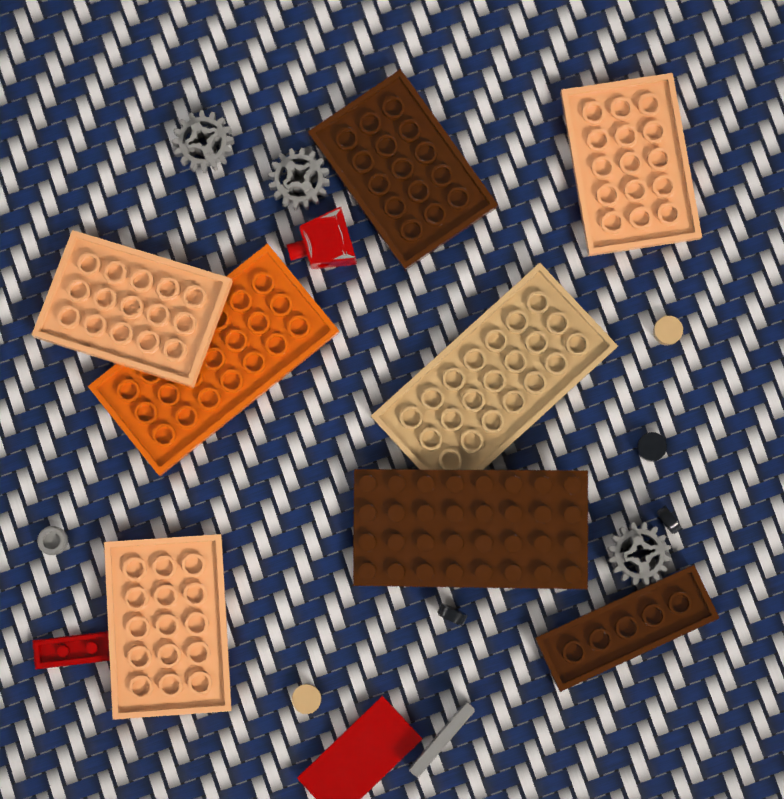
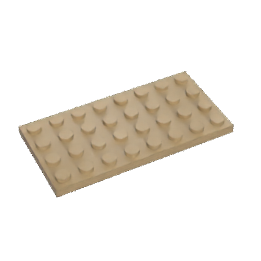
(495, 377)

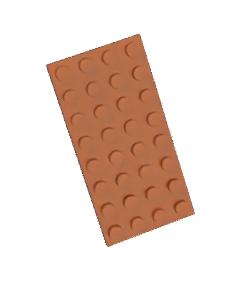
(259, 339)

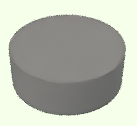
(52, 540)

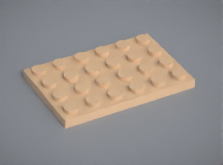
(630, 164)
(132, 308)
(167, 626)

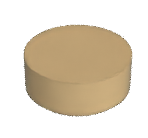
(668, 330)
(306, 698)

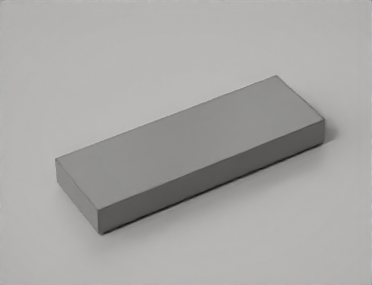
(441, 739)

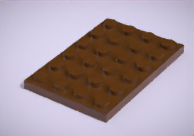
(402, 169)

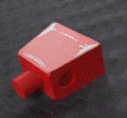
(324, 242)

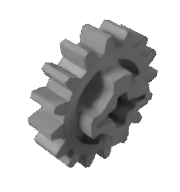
(193, 146)
(291, 186)
(635, 540)

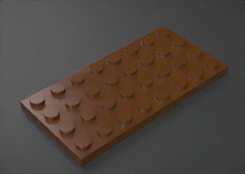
(471, 528)

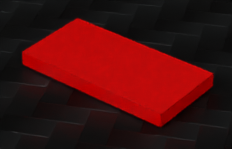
(361, 754)

